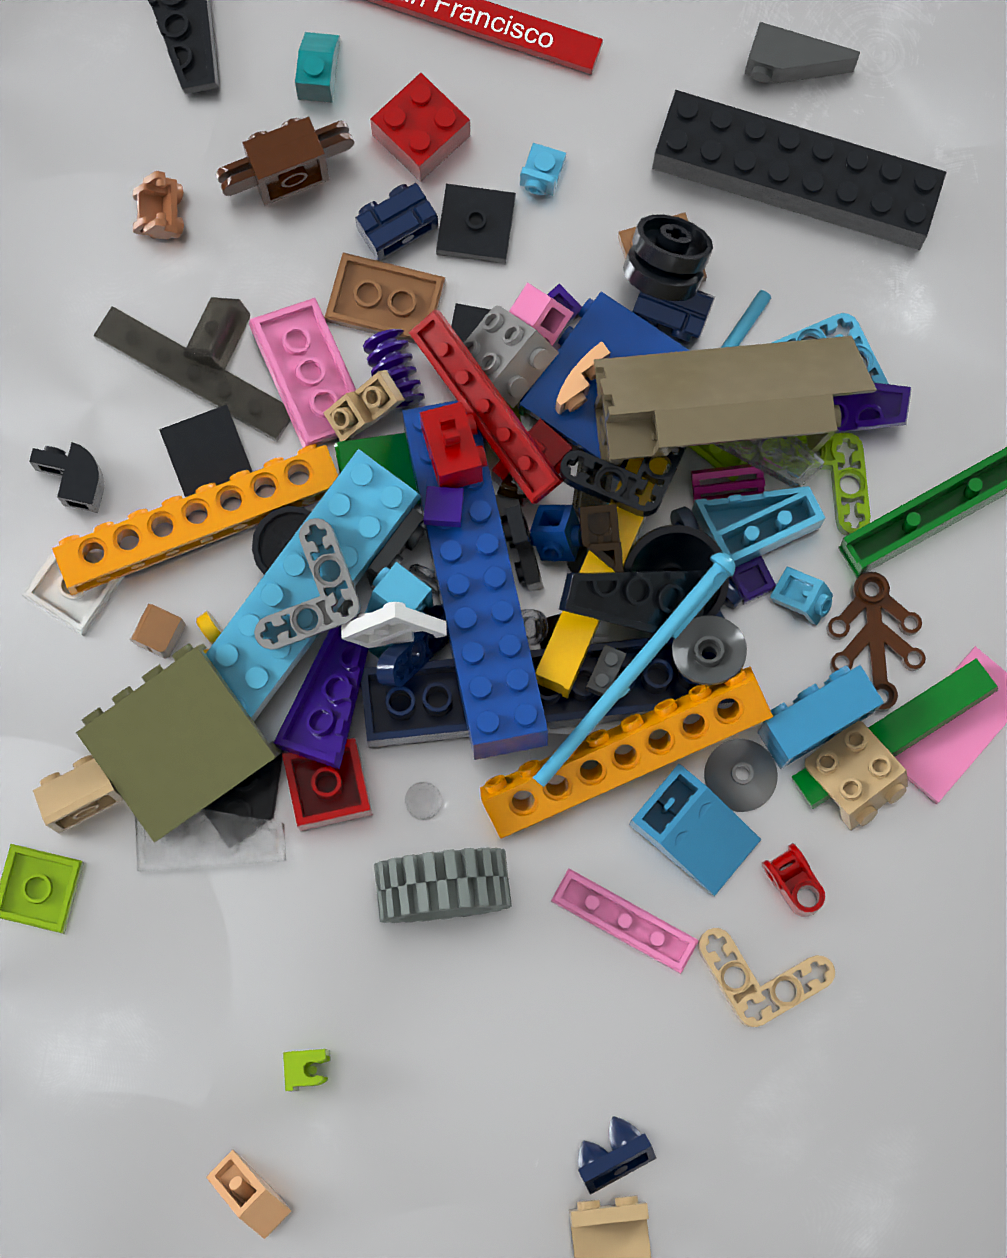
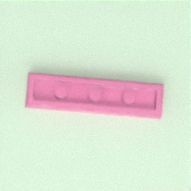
(624, 921)

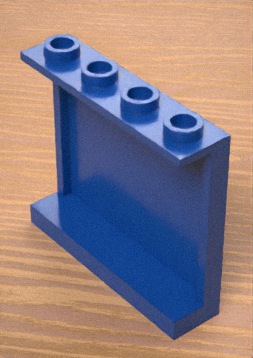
(623, 336)

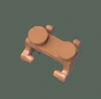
(157, 207)

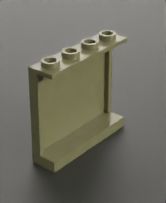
(175, 742)

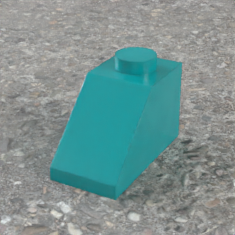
(317, 67)

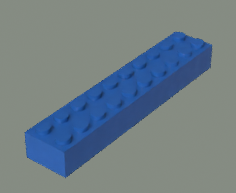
(481, 612)

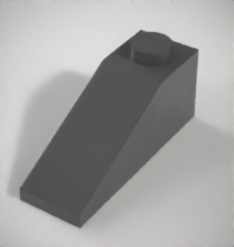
(791, 56)

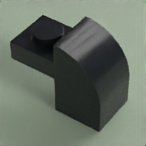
(81, 476)

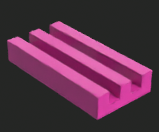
(696, 475)

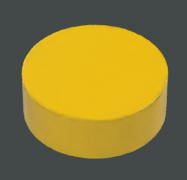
(209, 626)

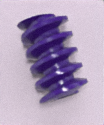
(386, 354)

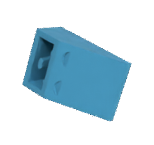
(695, 829)

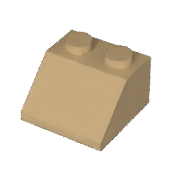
(75, 795)

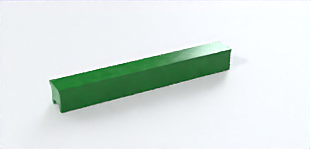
(926, 514)

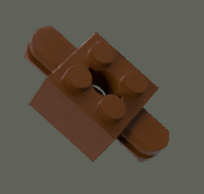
(285, 159)

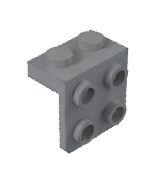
(510, 353)

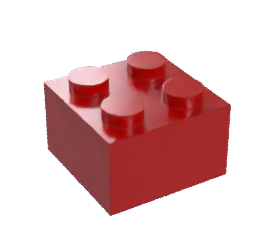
(420, 127)
(325, 793)

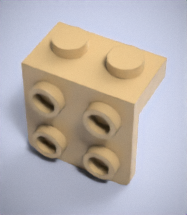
(858, 774)
(610, 1229)

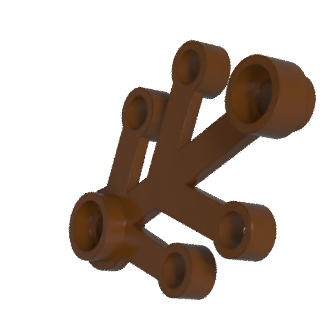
(876, 633)

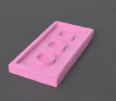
(303, 366)
(948, 752)

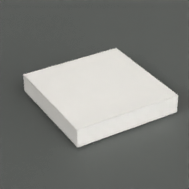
(75, 611)

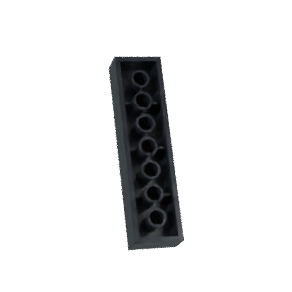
(798, 170)

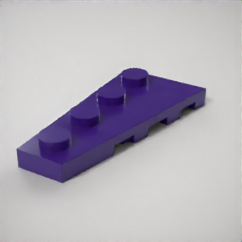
(875, 410)
(325, 703)

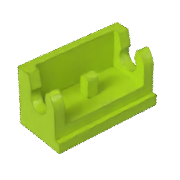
(298, 1068)

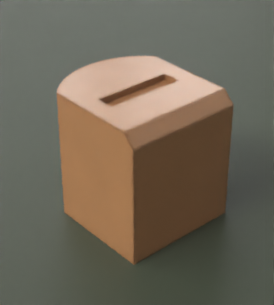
(158, 631)

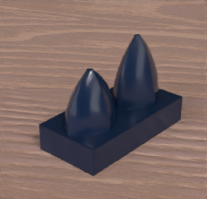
(629, 1153)

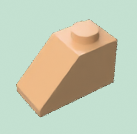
(248, 1194)

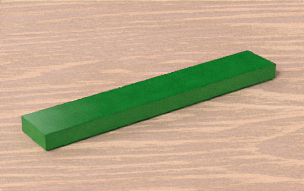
(918, 718)

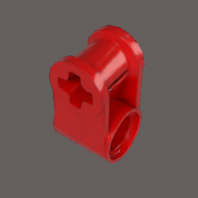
(794, 878)

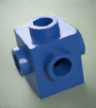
(556, 533)

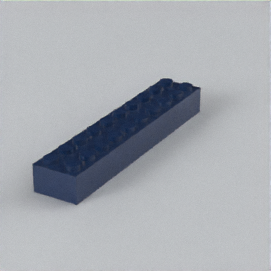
(432, 706)

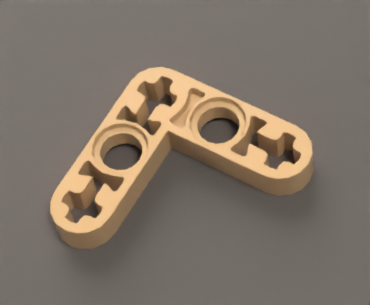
(751, 989)

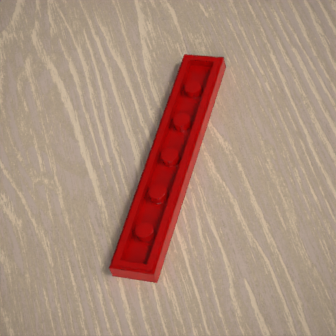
(490, 410)

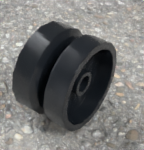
(667, 257)
(275, 533)

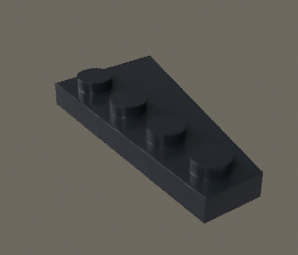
(189, 41)
(629, 598)

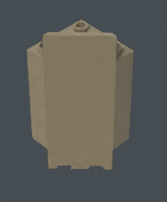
(724, 396)

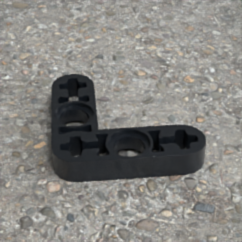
(630, 482)

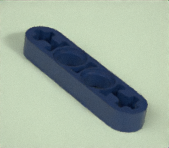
(405, 659)

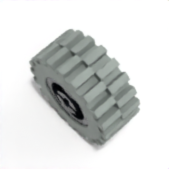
(442, 885)

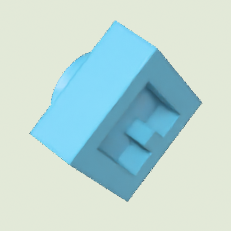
(542, 170)
(803, 595)

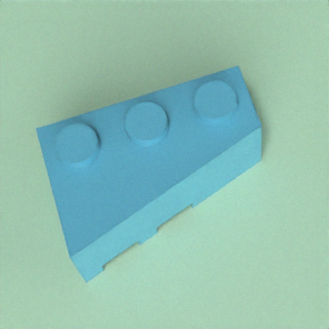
(758, 522)
(398, 586)

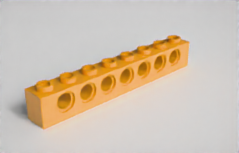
(187, 536)
(617, 769)

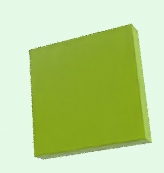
(38, 888)

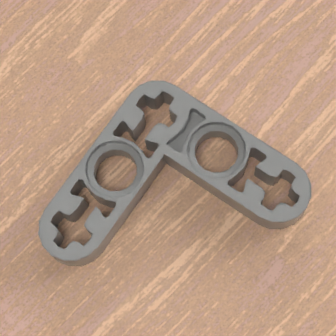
(321, 605)

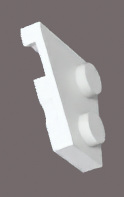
(391, 625)

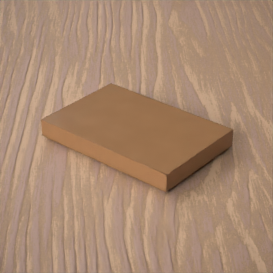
(381, 296)

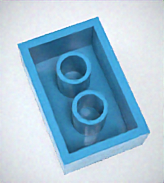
(819, 714)

